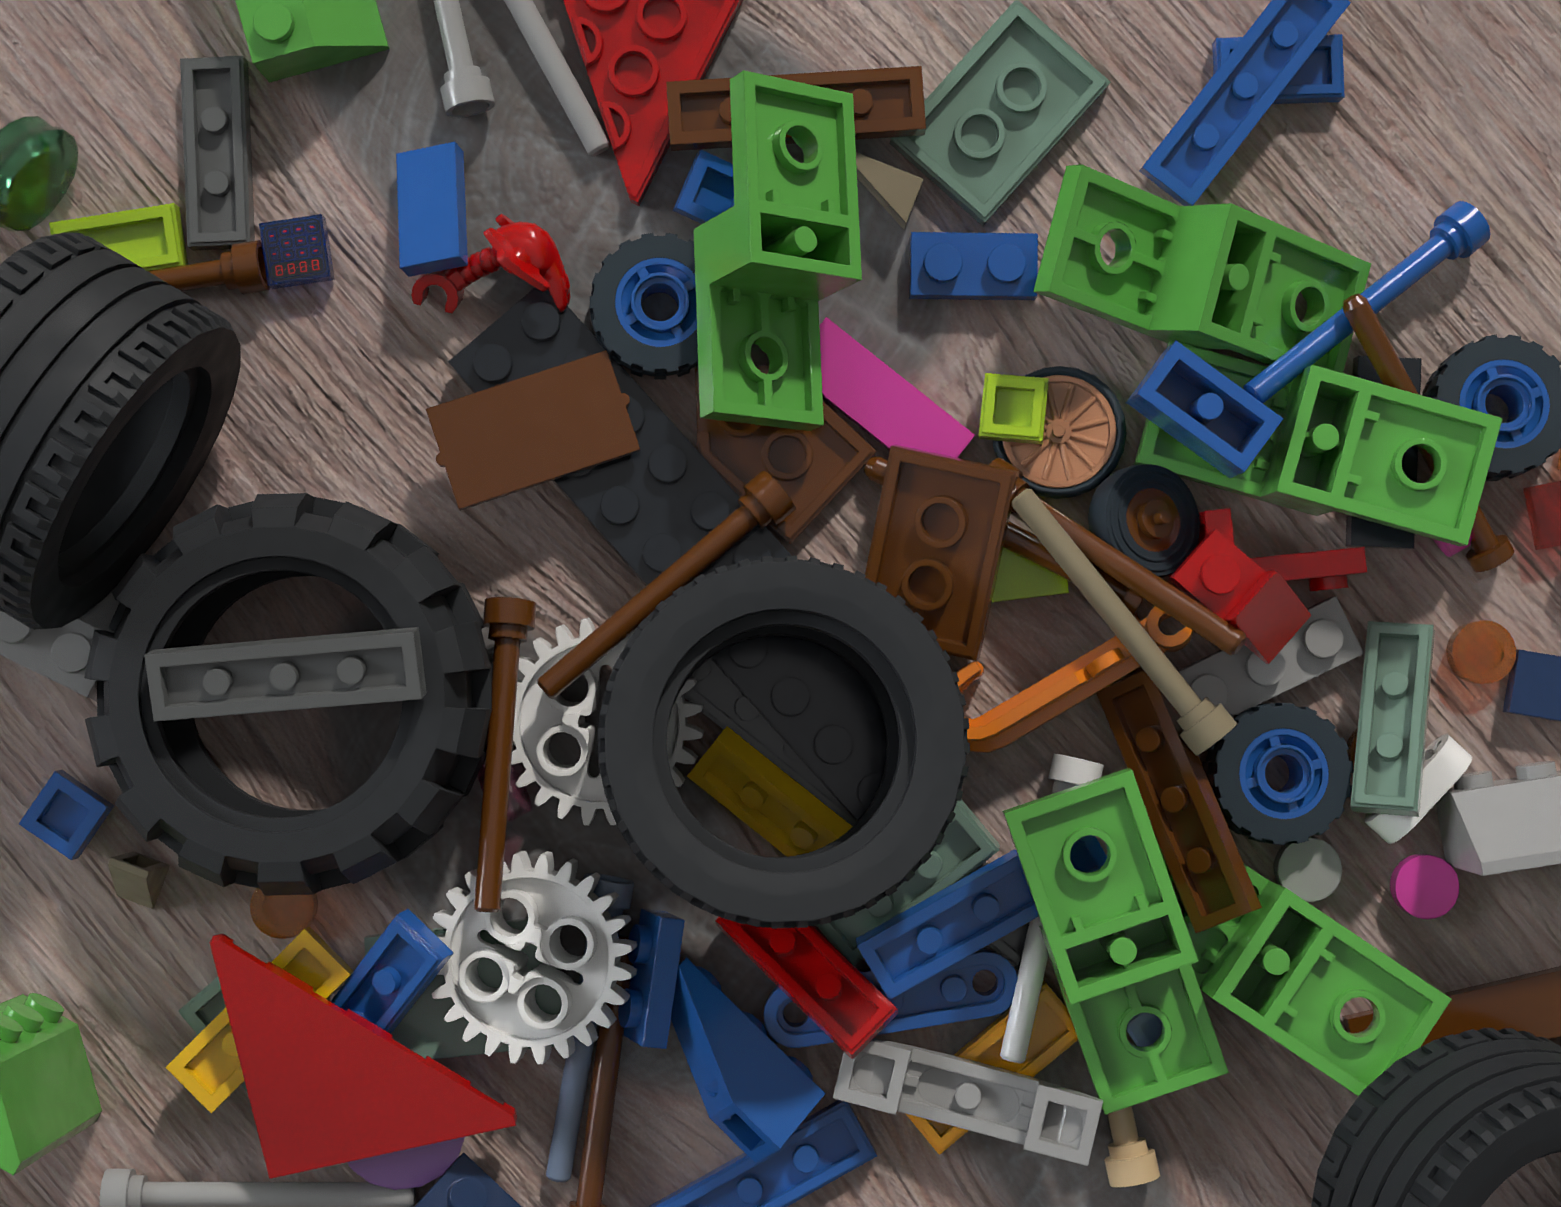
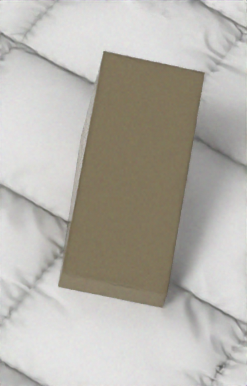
(890, 186)
(138, 877)

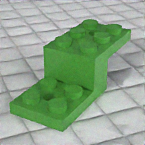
(776, 252)
(1193, 271)
(1346, 450)
(1116, 940)
(1297, 968)

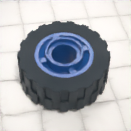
(616, 300)
(1527, 384)
(1315, 783)

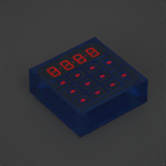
(296, 251)

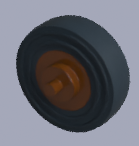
(1146, 516)

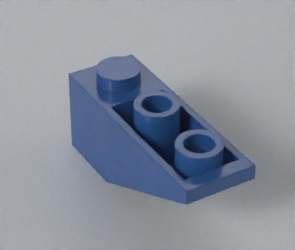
(740, 1073)

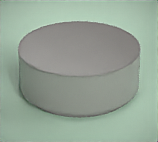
(1308, 869)

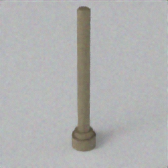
(1200, 719)

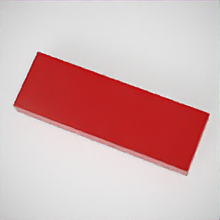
(816, 981)

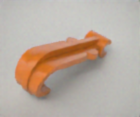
(1060, 689)

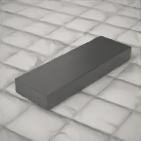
(217, 152)

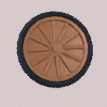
(1080, 439)

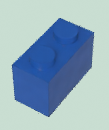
(1204, 410)

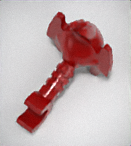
(517, 248)

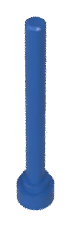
(1455, 234)

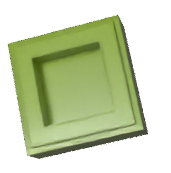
(1013, 408)

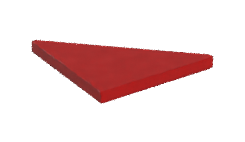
(631, 56)
(331, 1081)

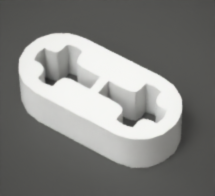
(1442, 767)

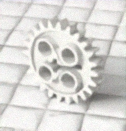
(541, 717)
(511, 1011)

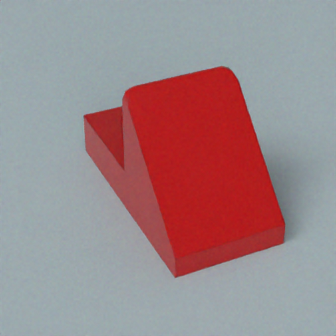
(1242, 594)

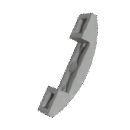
(971, 1097)

